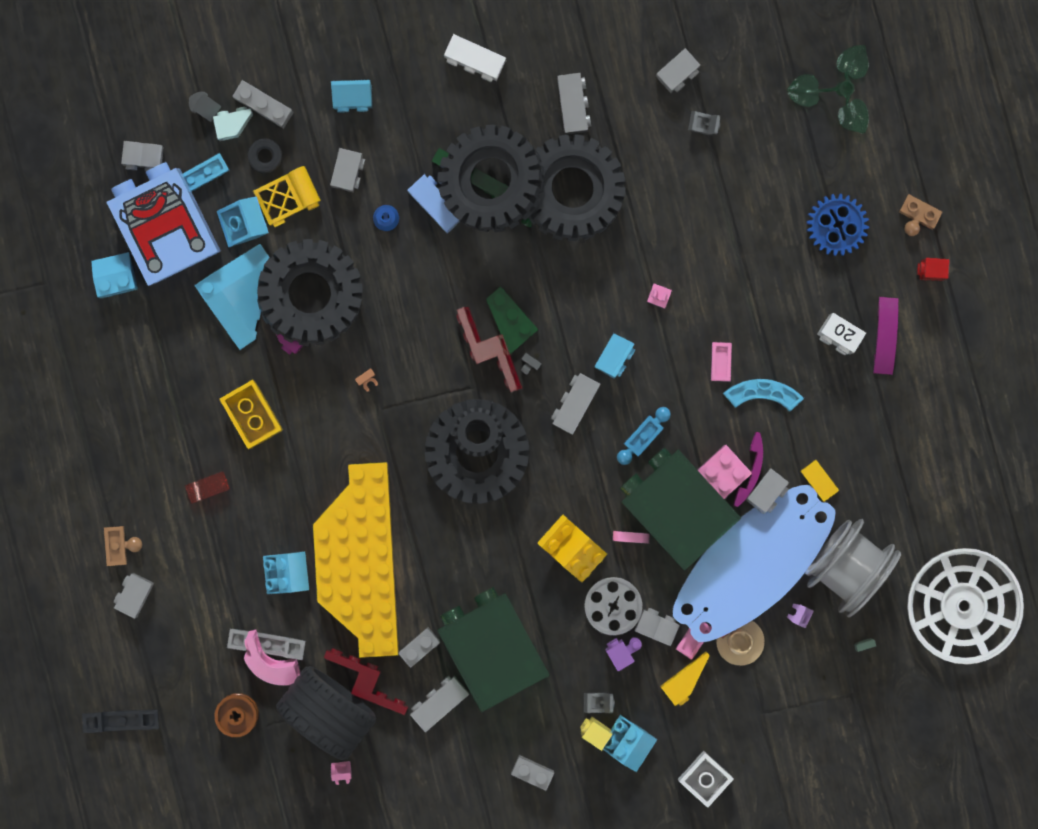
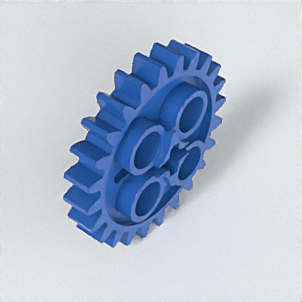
(821, 232)

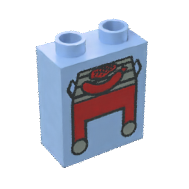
(162, 224)

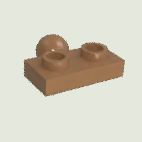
(920, 213)
(116, 545)

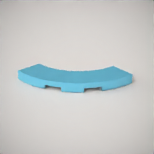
(763, 389)

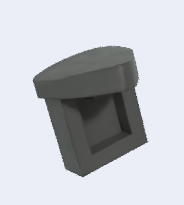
(203, 105)

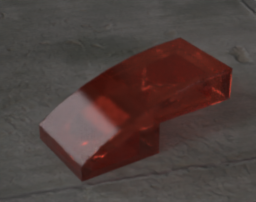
(207, 487)

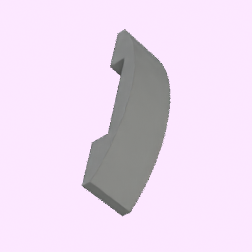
(270, 644)

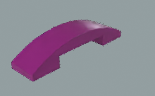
(886, 336)
(756, 446)

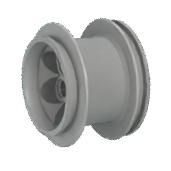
(852, 566)

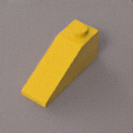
(683, 683)

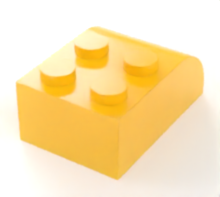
(251, 414)

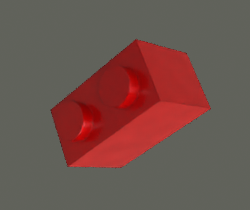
(933, 269)

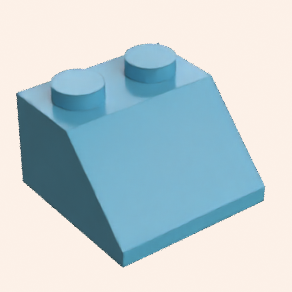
(352, 95)
(242, 221)
(113, 275)

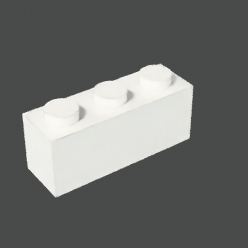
(474, 58)

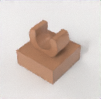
(365, 378)

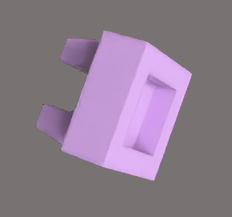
(802, 615)

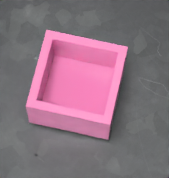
(724, 471)

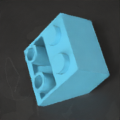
(614, 355)
(286, 573)
(629, 743)

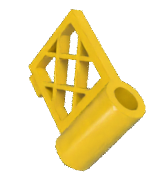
(301, 189)

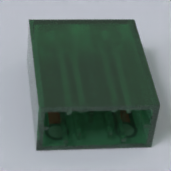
(678, 507)
(491, 649)

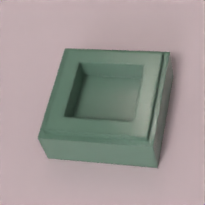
(865, 644)

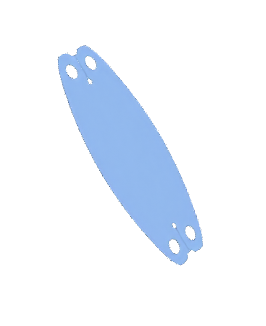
(753, 564)

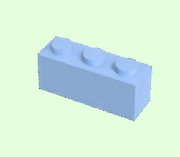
(428, 196)

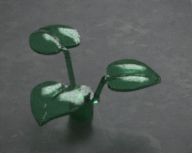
(854, 114)

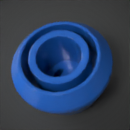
(387, 223)

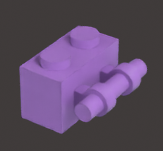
(620, 653)

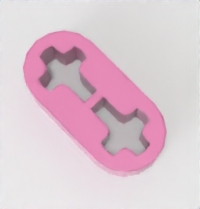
(631, 537)

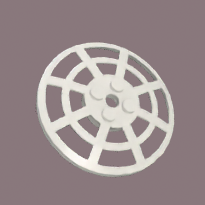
(977, 606)

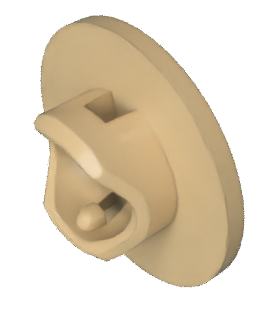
(742, 644)

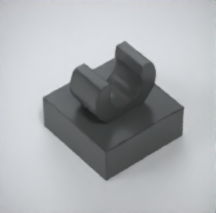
(530, 363)

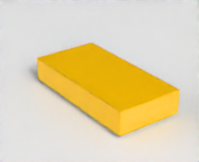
(819, 480)

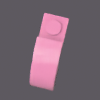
(266, 668)

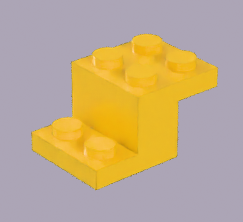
(572, 548)

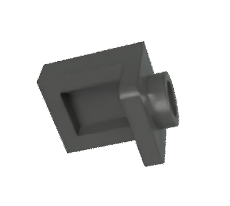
(704, 123)
(598, 703)

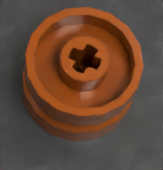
(243, 705)

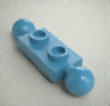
(643, 435)

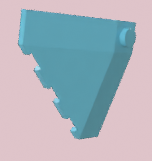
(234, 296)

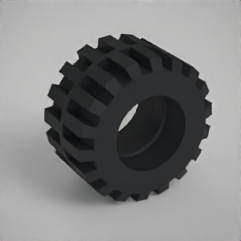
(470, 416)

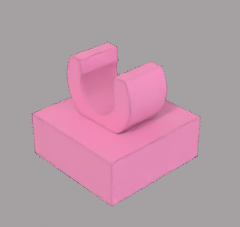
(659, 296)
(341, 771)

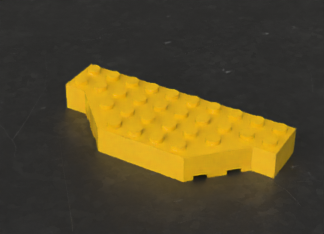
(357, 560)

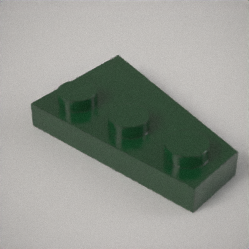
(510, 319)

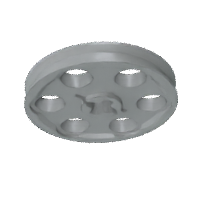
(609, 597)

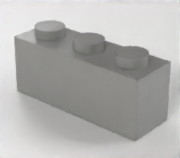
(573, 103)
(263, 104)
(575, 403)
(439, 703)

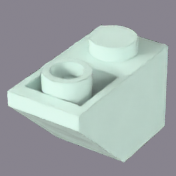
(231, 124)

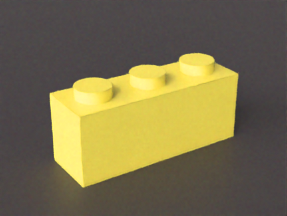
(595, 732)

